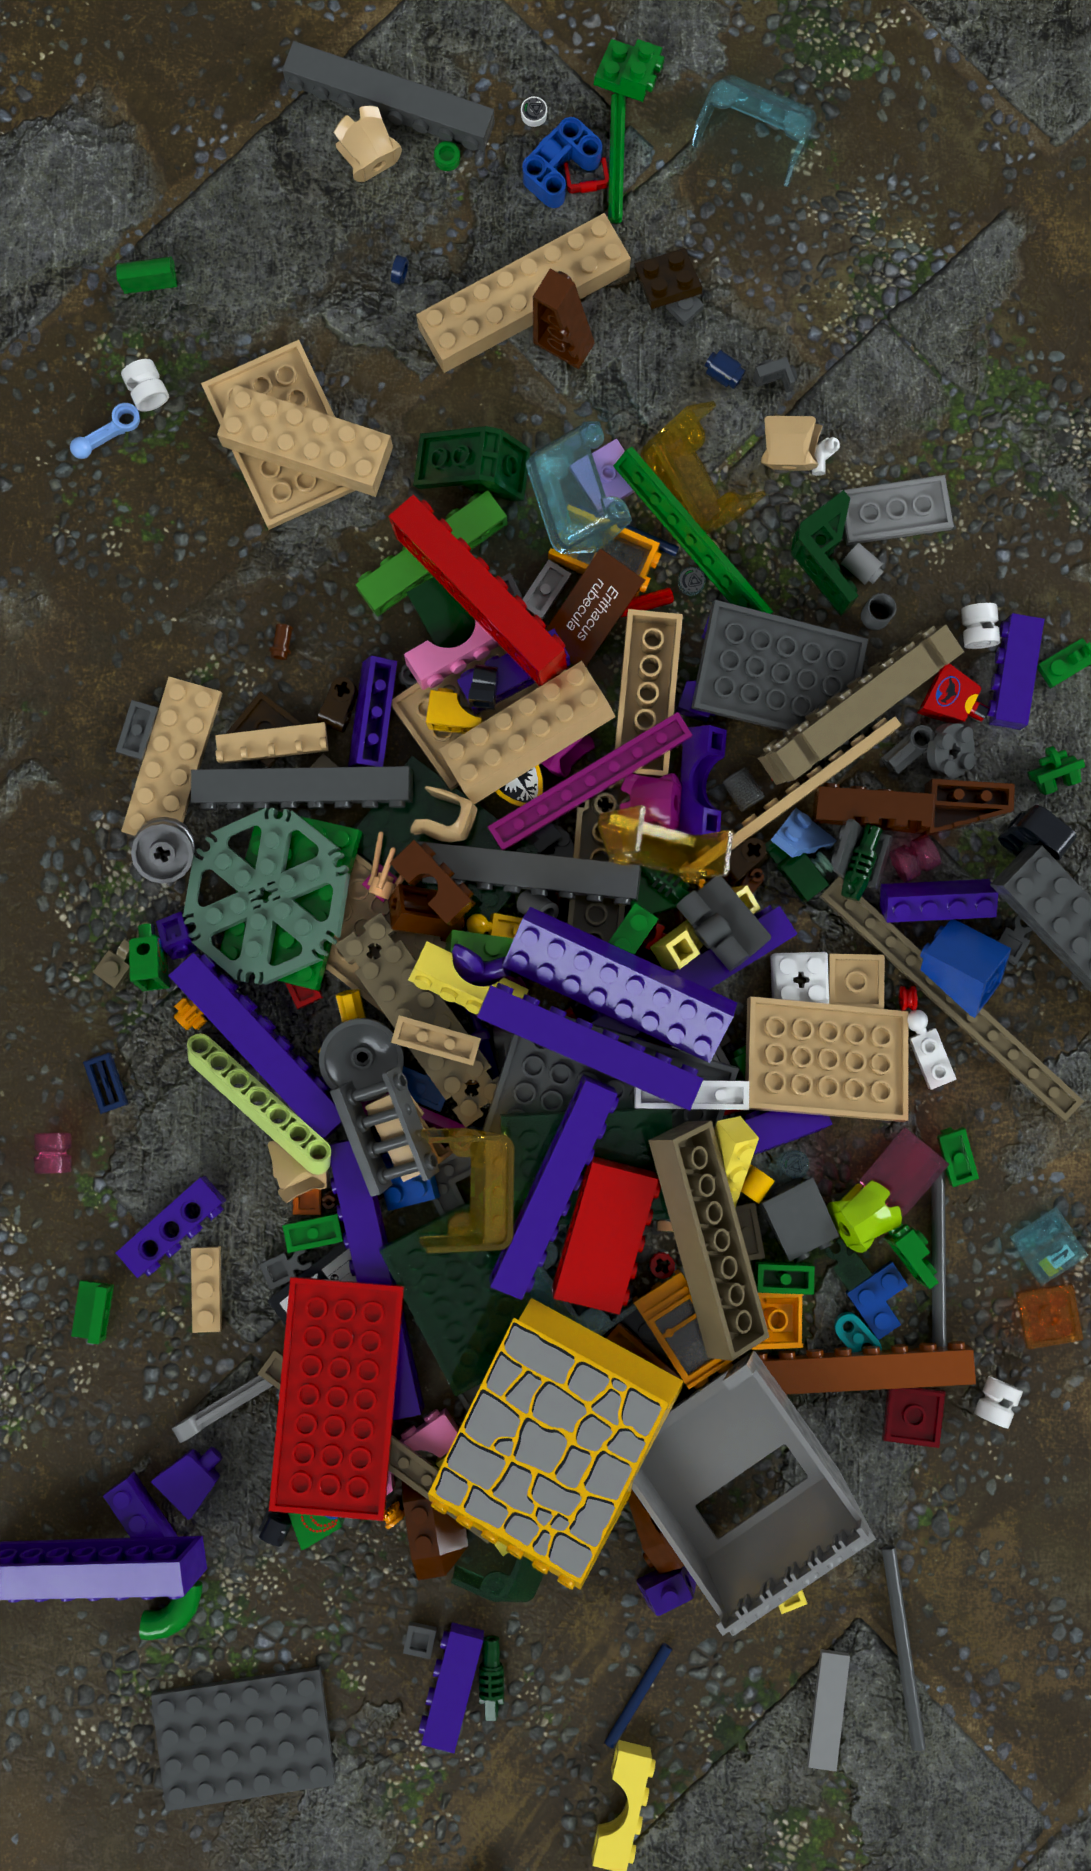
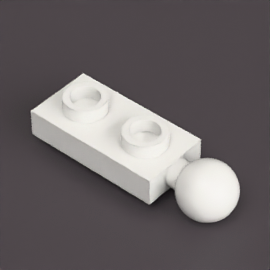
(929, 1051)

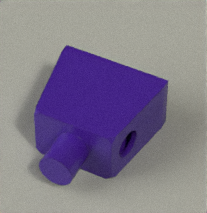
(189, 1480)
(667, 1589)

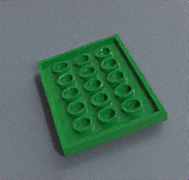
(316, 902)

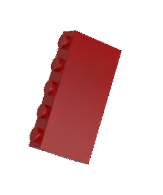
(605, 1235)

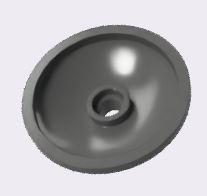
(340, 1048)

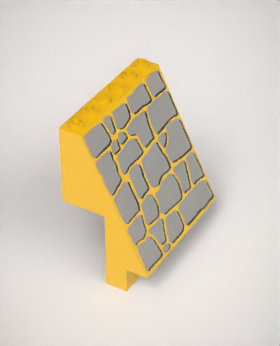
(554, 1442)

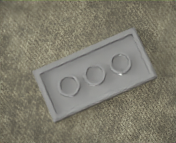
(897, 510)

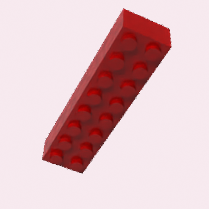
(478, 590)

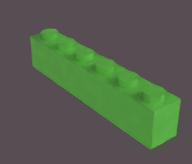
(403, 572)

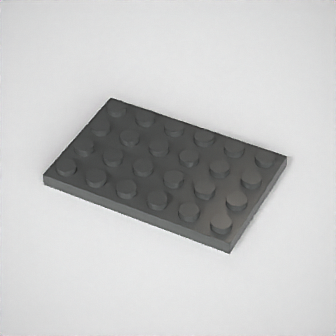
(772, 666)
(243, 1738)

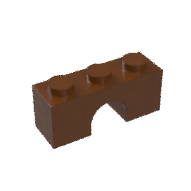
(418, 863)

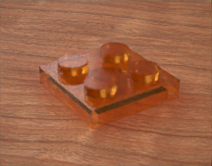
(1049, 1316)

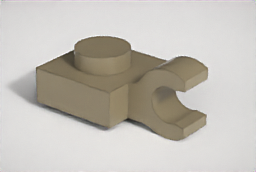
(114, 966)

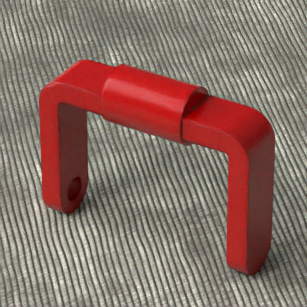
(587, 186)

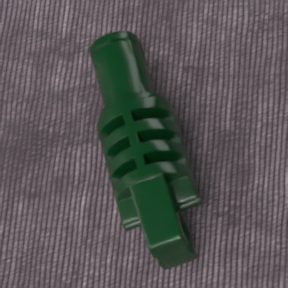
(861, 864)
(667, 884)
(491, 1678)

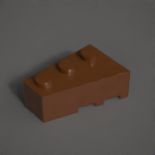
(967, 803)

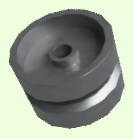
(158, 865)

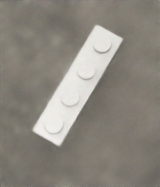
(711, 1095)

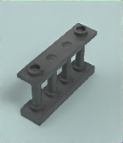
(362, 1140)

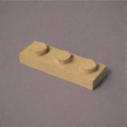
(436, 1040)
(206, 1289)

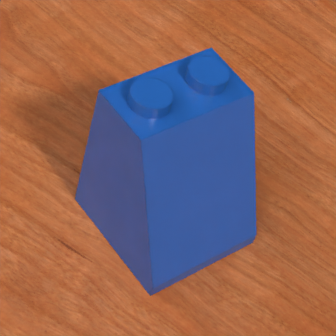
(965, 964)

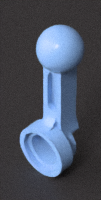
(82, 446)

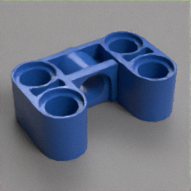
(555, 151)

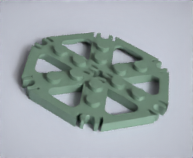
(281, 908)

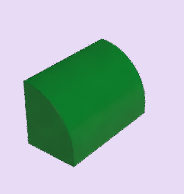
(146, 275)

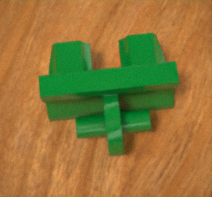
(1054, 766)

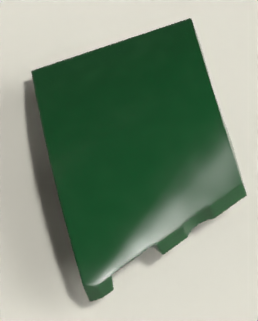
(441, 614)

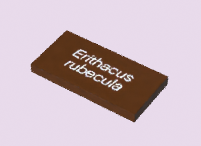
(595, 606)

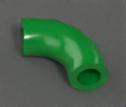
(171, 1618)

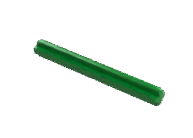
(616, 162)

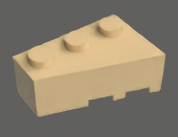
(393, 1128)

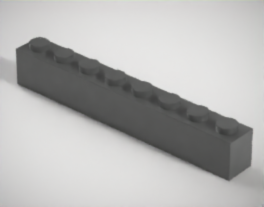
(397, 98)
(302, 786)
(539, 873)

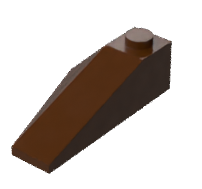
(656, 1548)

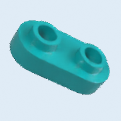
(857, 1334)

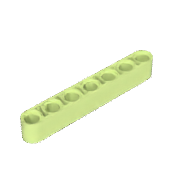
(260, 1114)

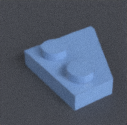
(801, 835)

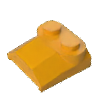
(783, 1320)

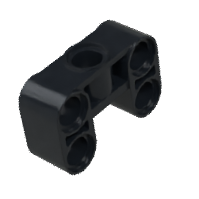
(1040, 828)

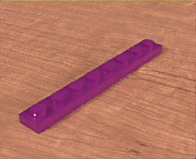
(590, 781)

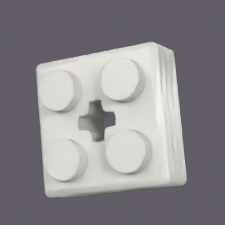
(811, 966)

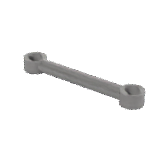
(221, 1407)

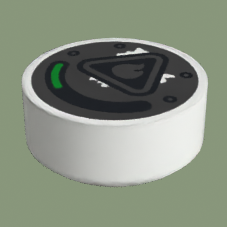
(534, 111)

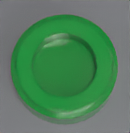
(447, 156)

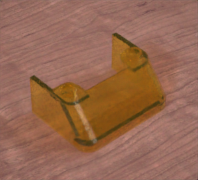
(677, 465)
(664, 849)
(491, 1192)

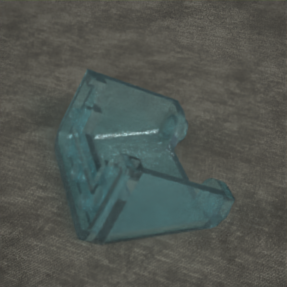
(572, 494)

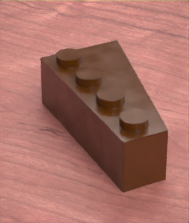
(561, 320)
(881, 807)

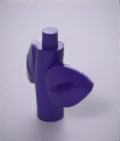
(475, 970)

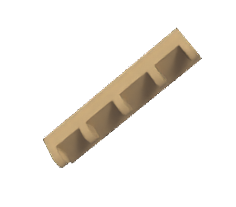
(271, 743)

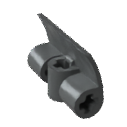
(724, 922)

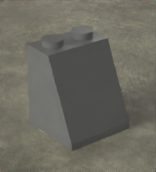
(798, 1218)

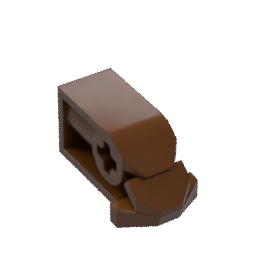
(412, 913)

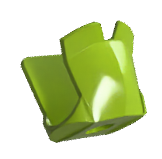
(864, 1215)

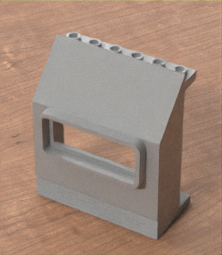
(782, 1545)

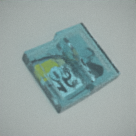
(1048, 1246)

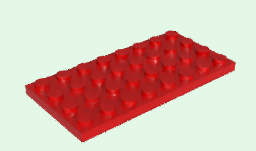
(336, 1398)

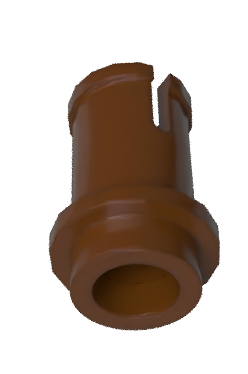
(281, 643)

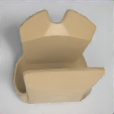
(366, 144)
(791, 442)
(455, 832)
(291, 1175)

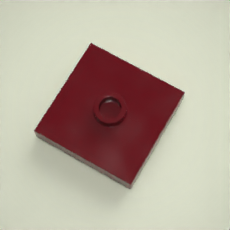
(914, 1416)

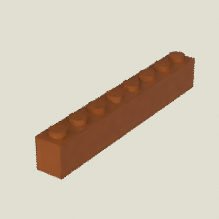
(872, 1368)

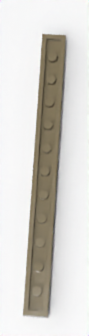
(982, 1028)

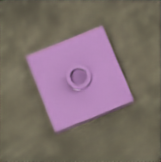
(611, 480)

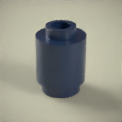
(724, 369)

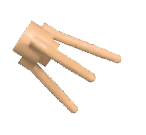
(382, 884)

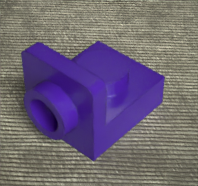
(175, 936)

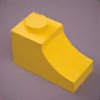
(446, 713)

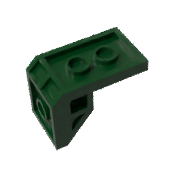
(474, 458)
(815, 545)

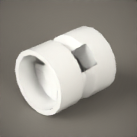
(145, 386)
(980, 625)
(998, 1402)

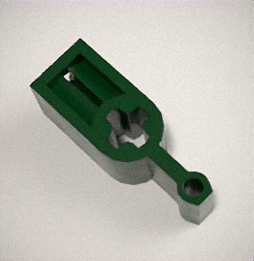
(798, 872)

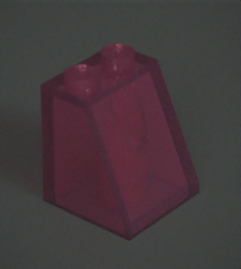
(905, 1170)

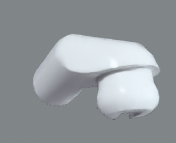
(823, 451)

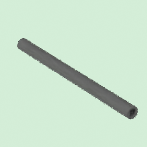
(938, 1242)
(903, 1648)

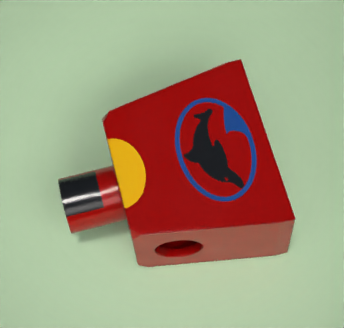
(953, 698)

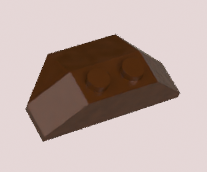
(433, 1537)

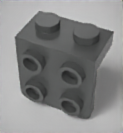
(850, 839)

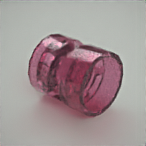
(918, 856)
(52, 1153)

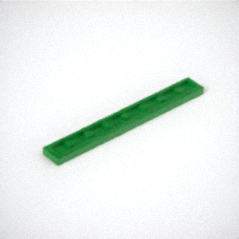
(688, 532)

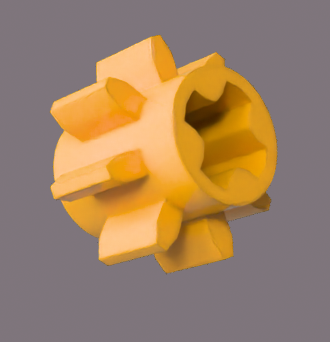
(189, 1015)

